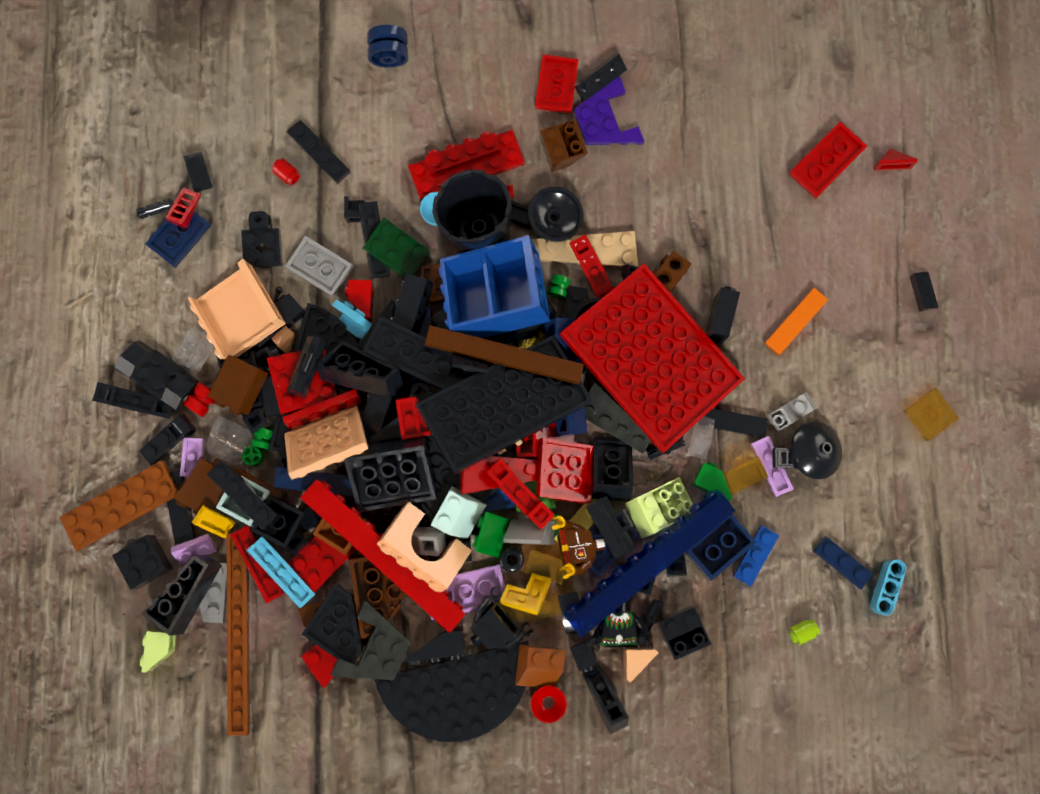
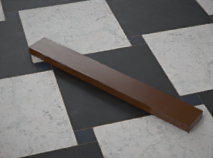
(504, 354)

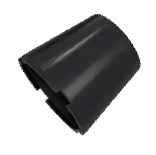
(473, 210)

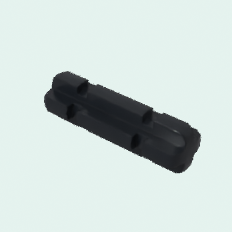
(154, 208)

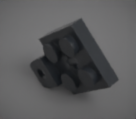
(261, 233)

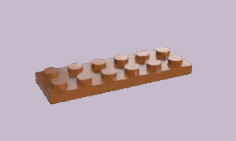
(119, 506)

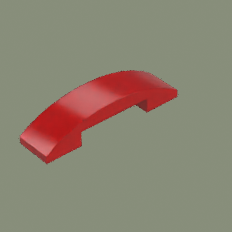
(591, 266)
(519, 494)

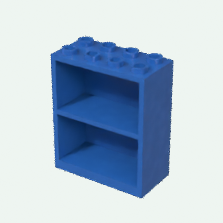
(494, 289)

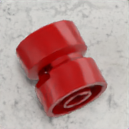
(199, 401)

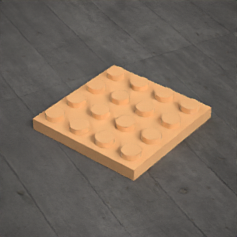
(325, 442)

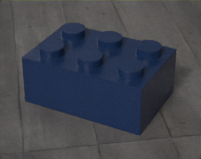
(720, 548)

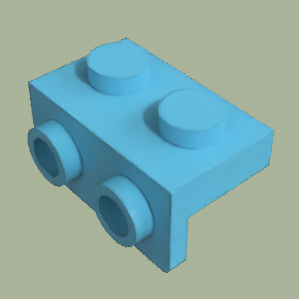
(353, 319)

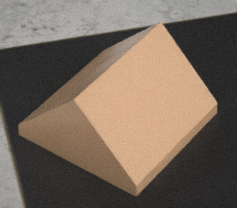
(635, 660)

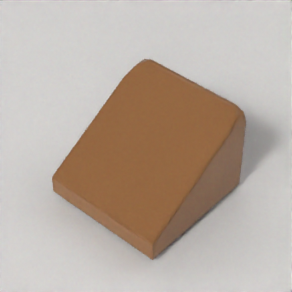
(284, 339)

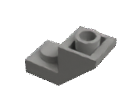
(792, 411)

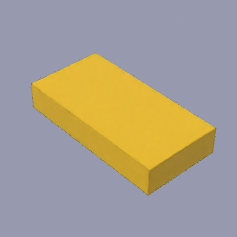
(213, 522)

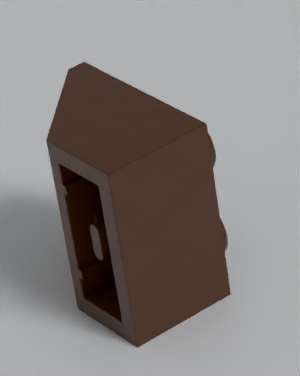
(563, 145)

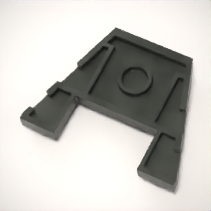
(381, 654)

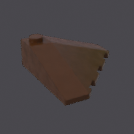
(375, 588)

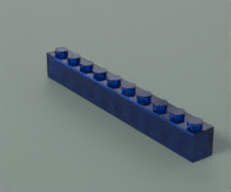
(649, 562)

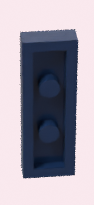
(843, 562)

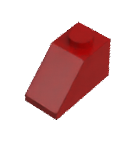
(361, 296)

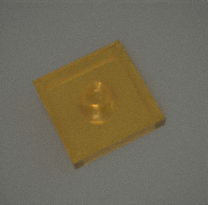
(931, 414)

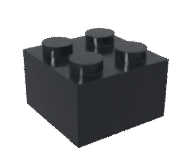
(142, 562)

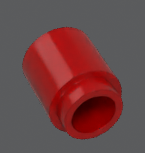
(285, 172)

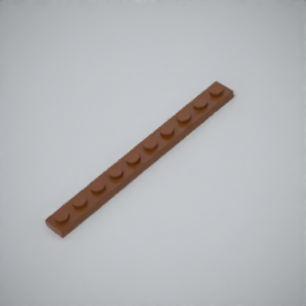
(237, 643)

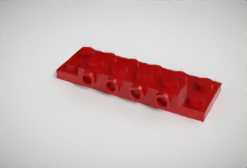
(488, 153)

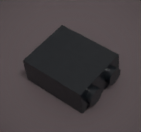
(722, 314)

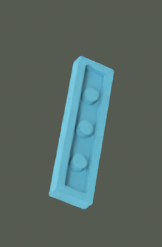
(280, 572)

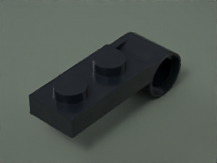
(167, 439)

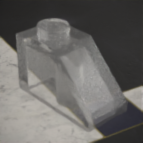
(700, 438)

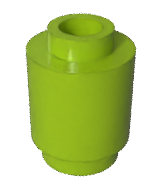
(804, 631)

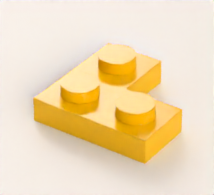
(527, 599)

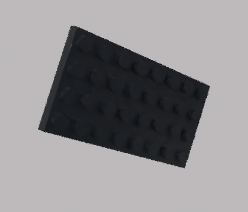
(498, 409)

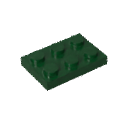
(395, 249)

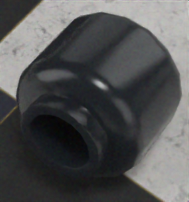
(513, 566)

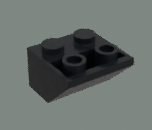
(683, 632)

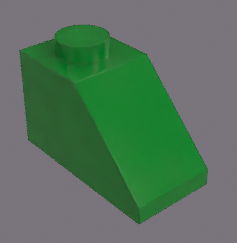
(711, 478)

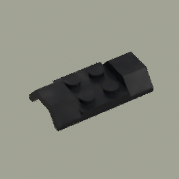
(156, 374)

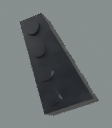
(183, 595)

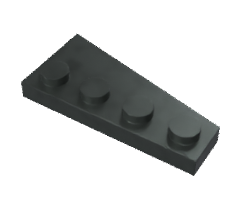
(613, 419)

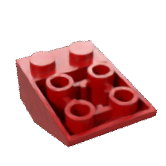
(530, 444)

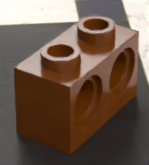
(672, 275)

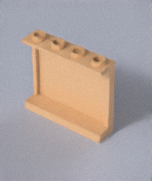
(237, 312)

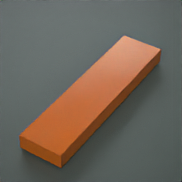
(796, 321)

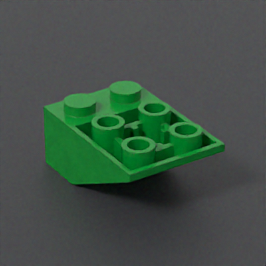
(491, 534)

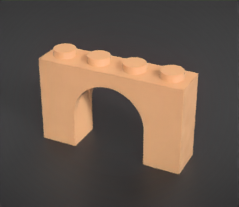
(397, 542)

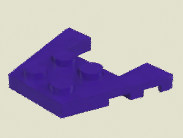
(598, 121)

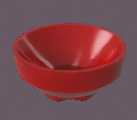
(548, 715)

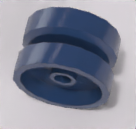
(387, 46)

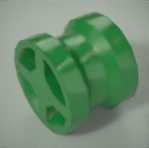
(250, 454)

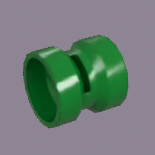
(559, 286)
(262, 439)

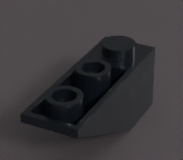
(441, 646)

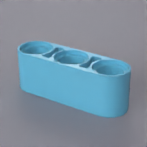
(895, 579)

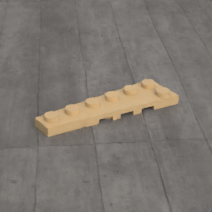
(611, 248)

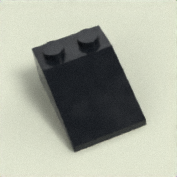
(612, 469)

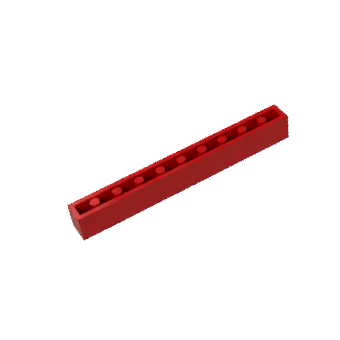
(365, 540)

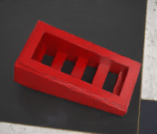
(187, 215)

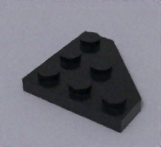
(336, 626)

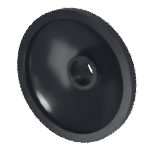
(560, 204)
(809, 450)

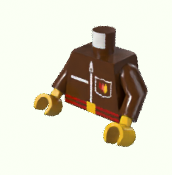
(576, 547)

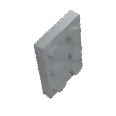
(319, 266)

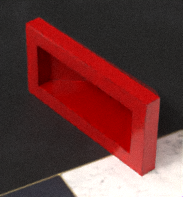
(895, 160)

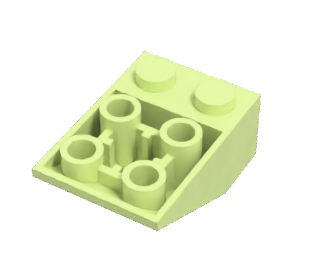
(659, 507)

